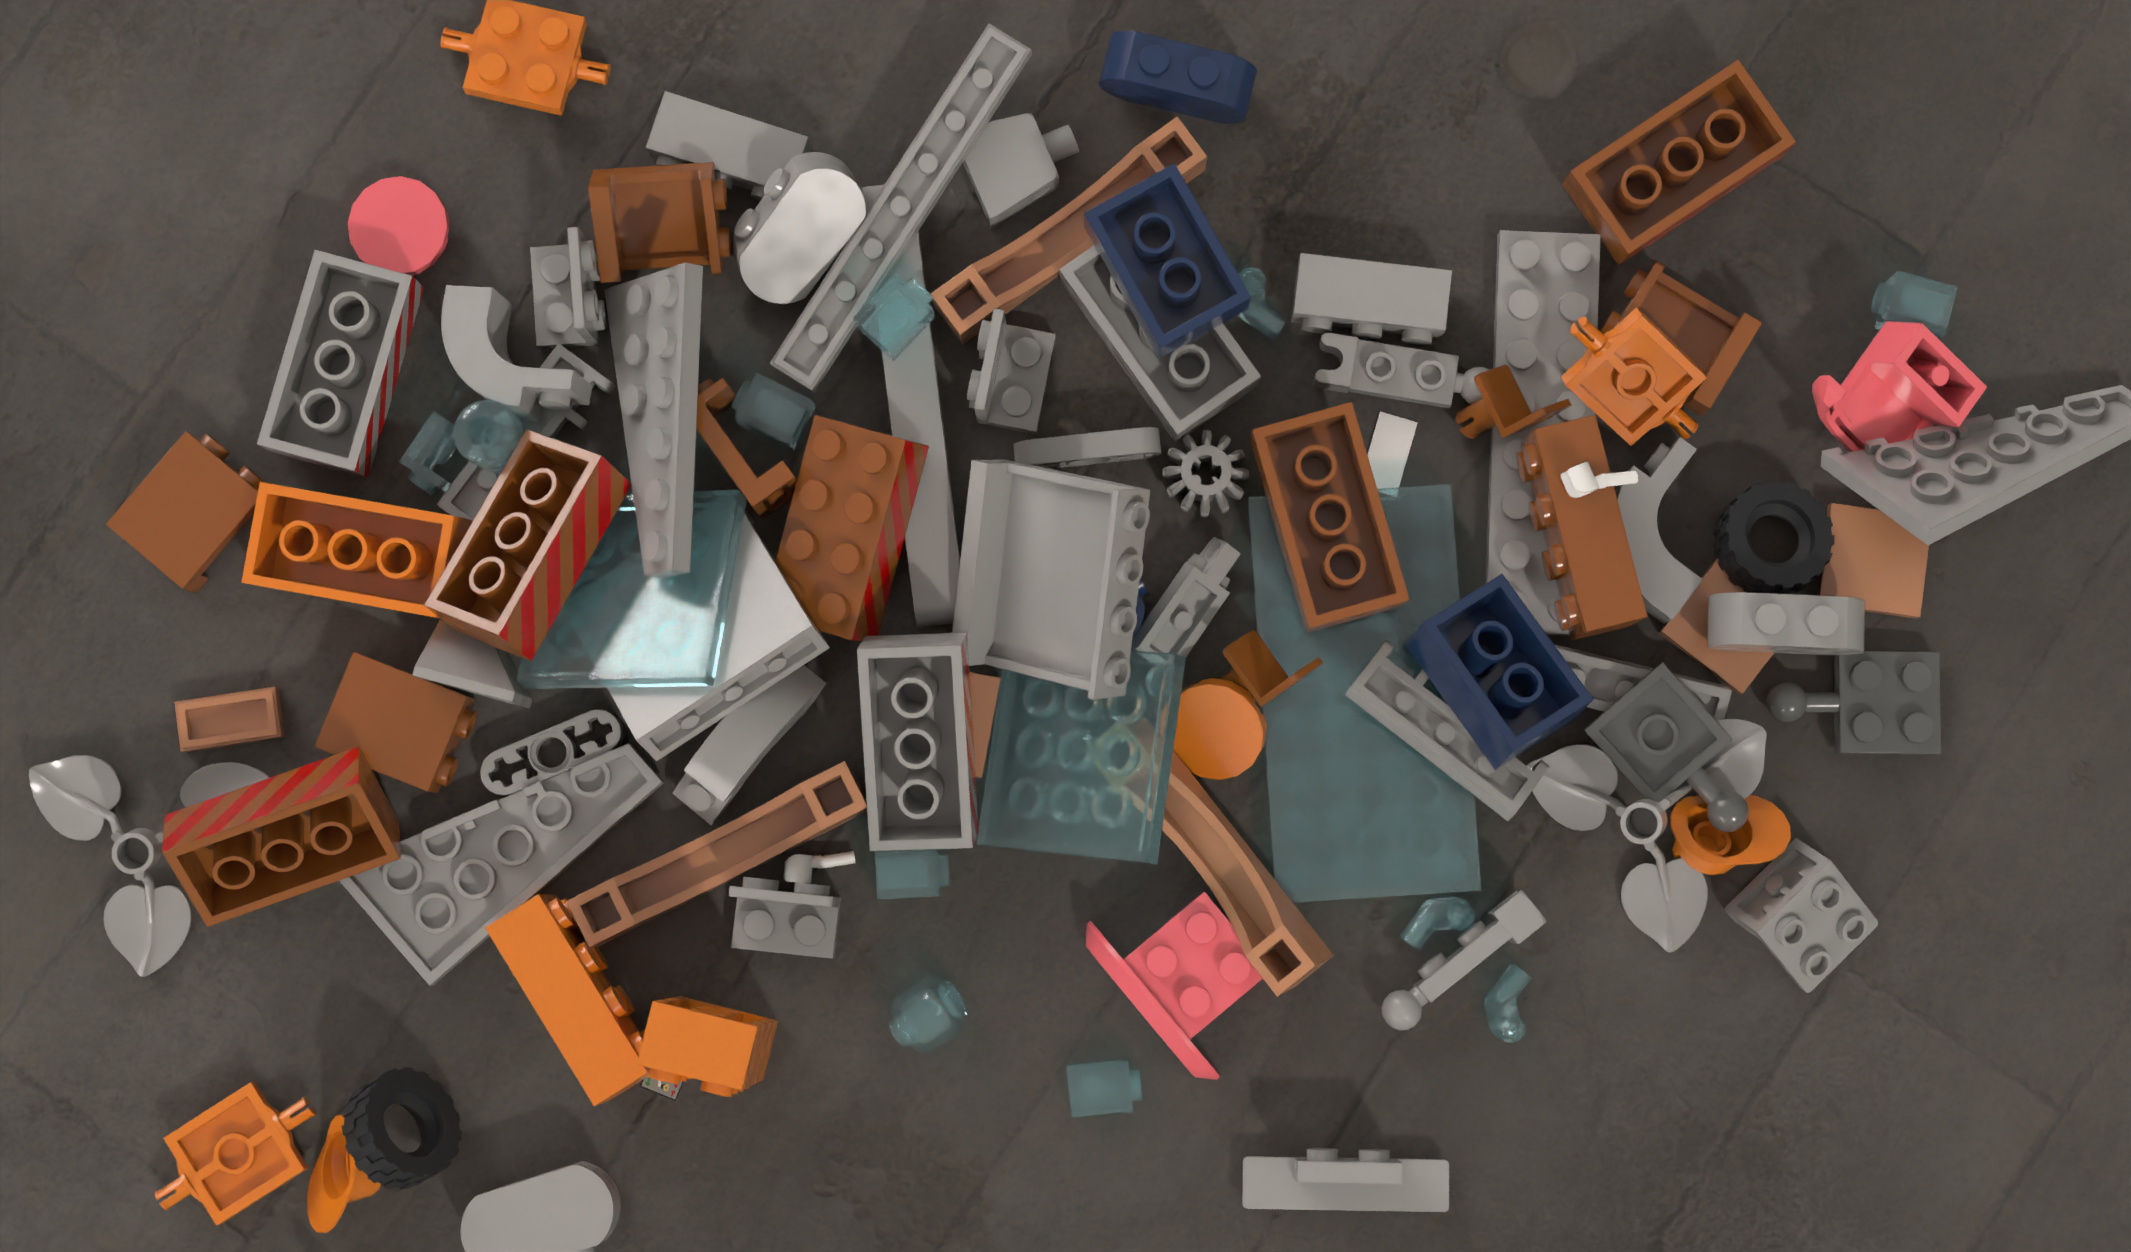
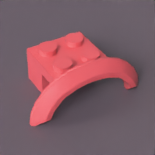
(1897, 387)
(1182, 976)

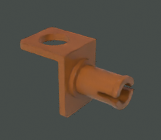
(1502, 406)
(1259, 670)

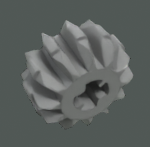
(1218, 462)

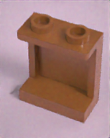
(658, 218)
(1695, 325)
(763, 493)
(188, 509)
(398, 722)

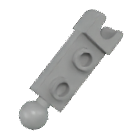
(1395, 372)
(1512, 920)

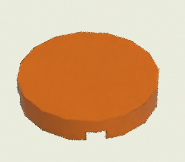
(1218, 729)

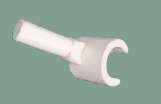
(1581, 480)
(799, 867)

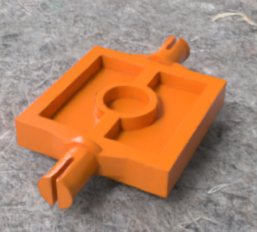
(525, 55)
(1634, 377)
(235, 1153)

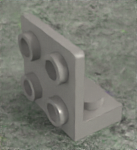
(566, 293)
(1012, 376)
(1803, 914)
(785, 921)

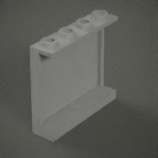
(1051, 574)
(761, 644)

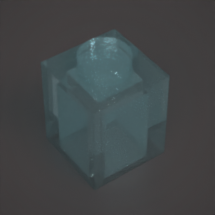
(1914, 301)
(895, 315)
(772, 411)
(911, 873)

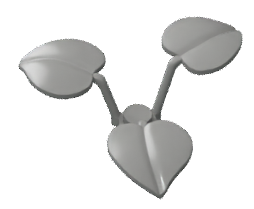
(77, 798)
(1663, 896)

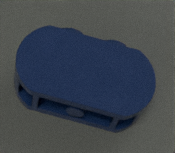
(1178, 77)

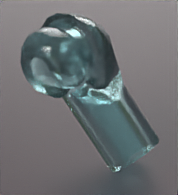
(1258, 314)
(1437, 914)
(1502, 1005)

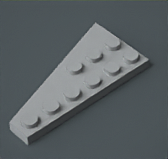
(657, 370)
(1970, 470)
(496, 859)

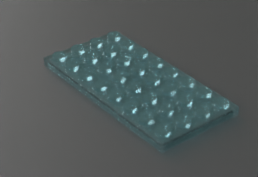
(1345, 794)

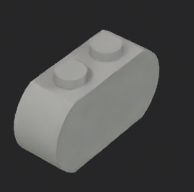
(798, 227)
(1786, 623)
(544, 1213)

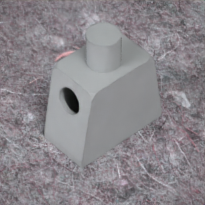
(1015, 165)

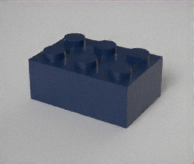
(1166, 260)
(1498, 671)

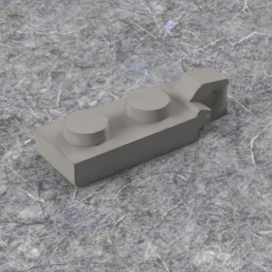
(1188, 602)

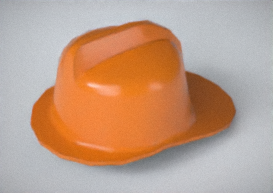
(1715, 851)
(335, 1181)

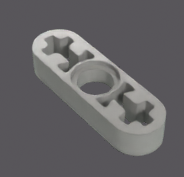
(1089, 448)
(512, 755)

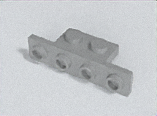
(1345, 1184)

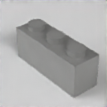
(739, 146)
(1371, 298)

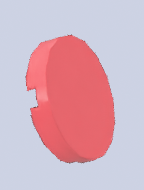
(399, 225)

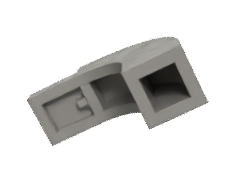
(476, 343)
(1661, 577)
(743, 741)

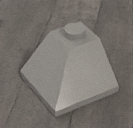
(470, 666)

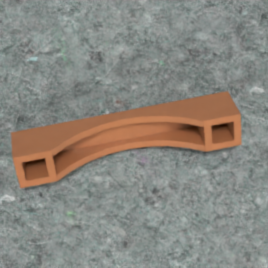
(1035, 258)
(719, 855)
(1264, 918)

